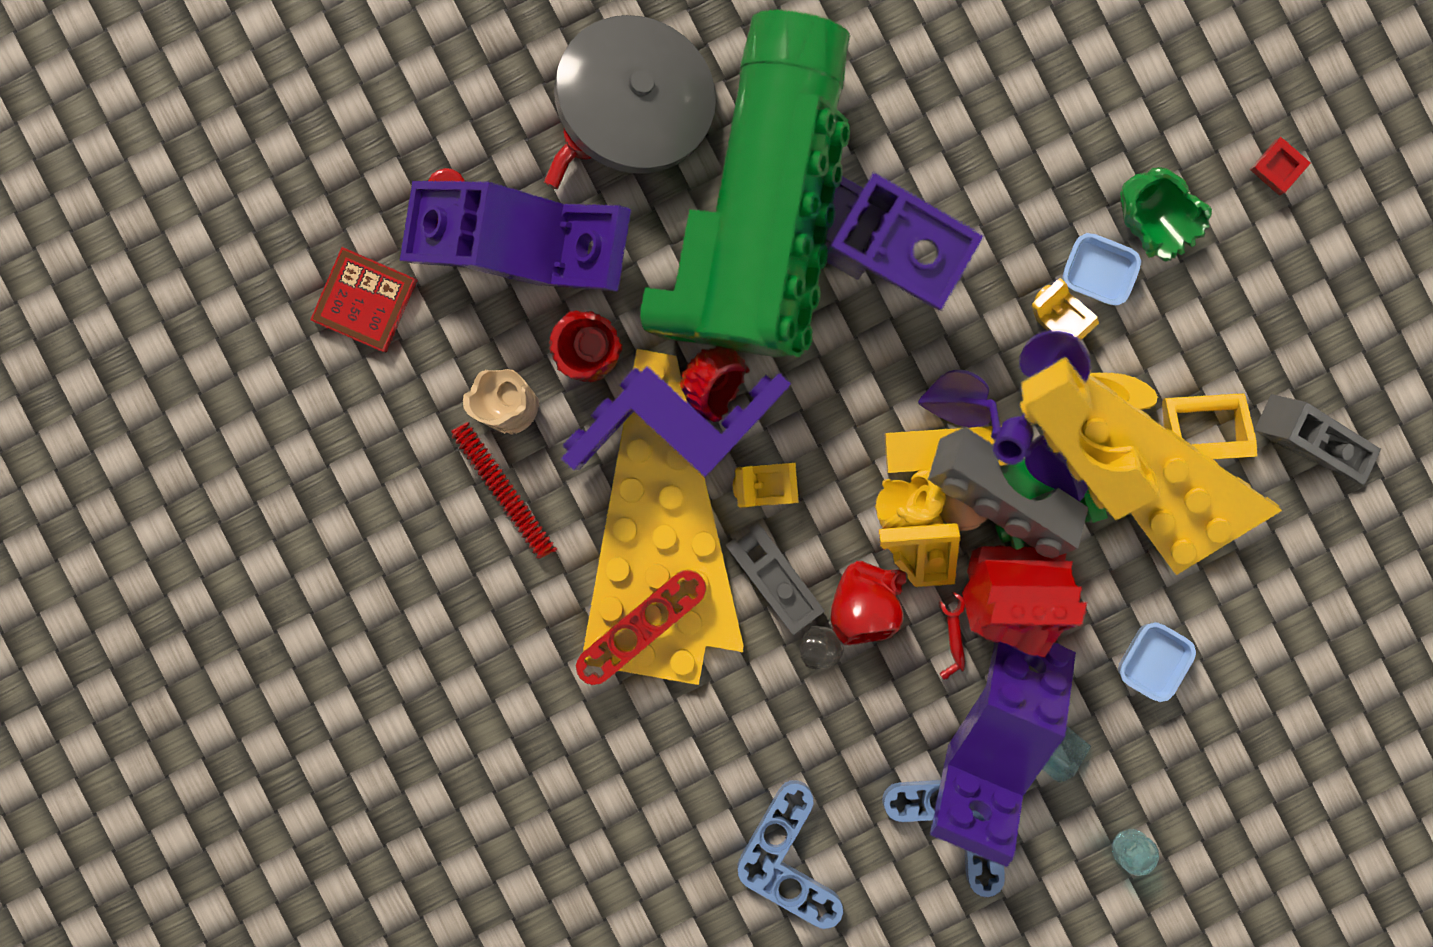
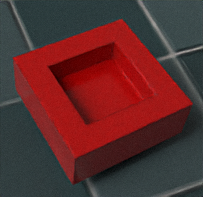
(1280, 166)

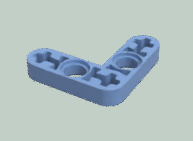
(912, 813)
(777, 871)

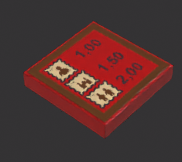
(363, 299)

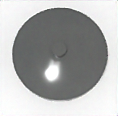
(634, 94)

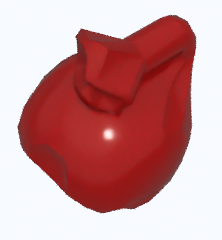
(867, 604)

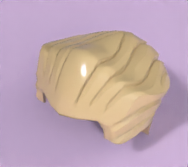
(501, 401)

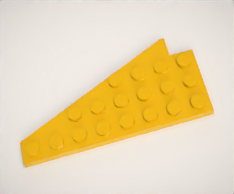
(652, 530)

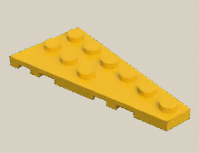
(1198, 500)

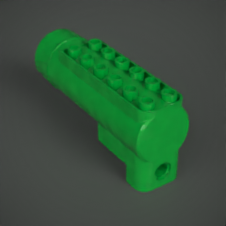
(757, 260)

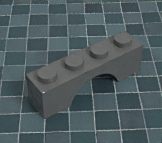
(971, 472)

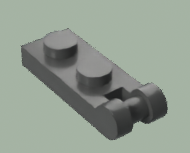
(776, 579)

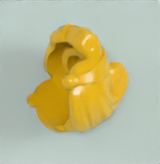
(910, 503)

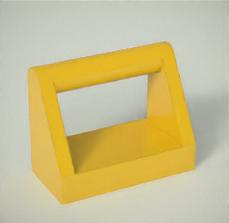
(1245, 436)

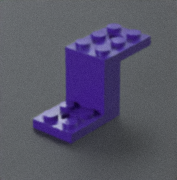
(878, 233)
(515, 234)
(672, 420)
(1003, 750)

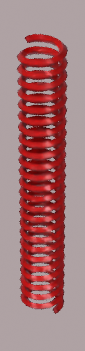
(527, 528)

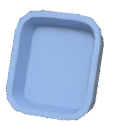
(1101, 269)
(1156, 661)

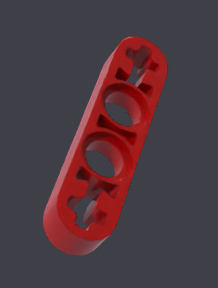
(637, 622)

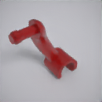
(955, 637)

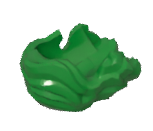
(1163, 213)

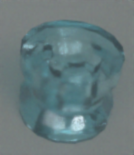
(1141, 858)

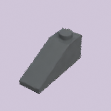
(1317, 437)

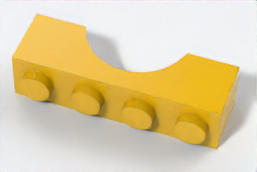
(1115, 476)

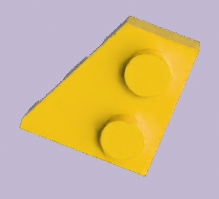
(924, 552)

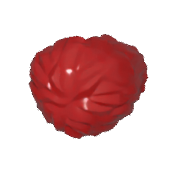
(585, 346)
(713, 381)

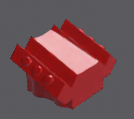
(1021, 597)

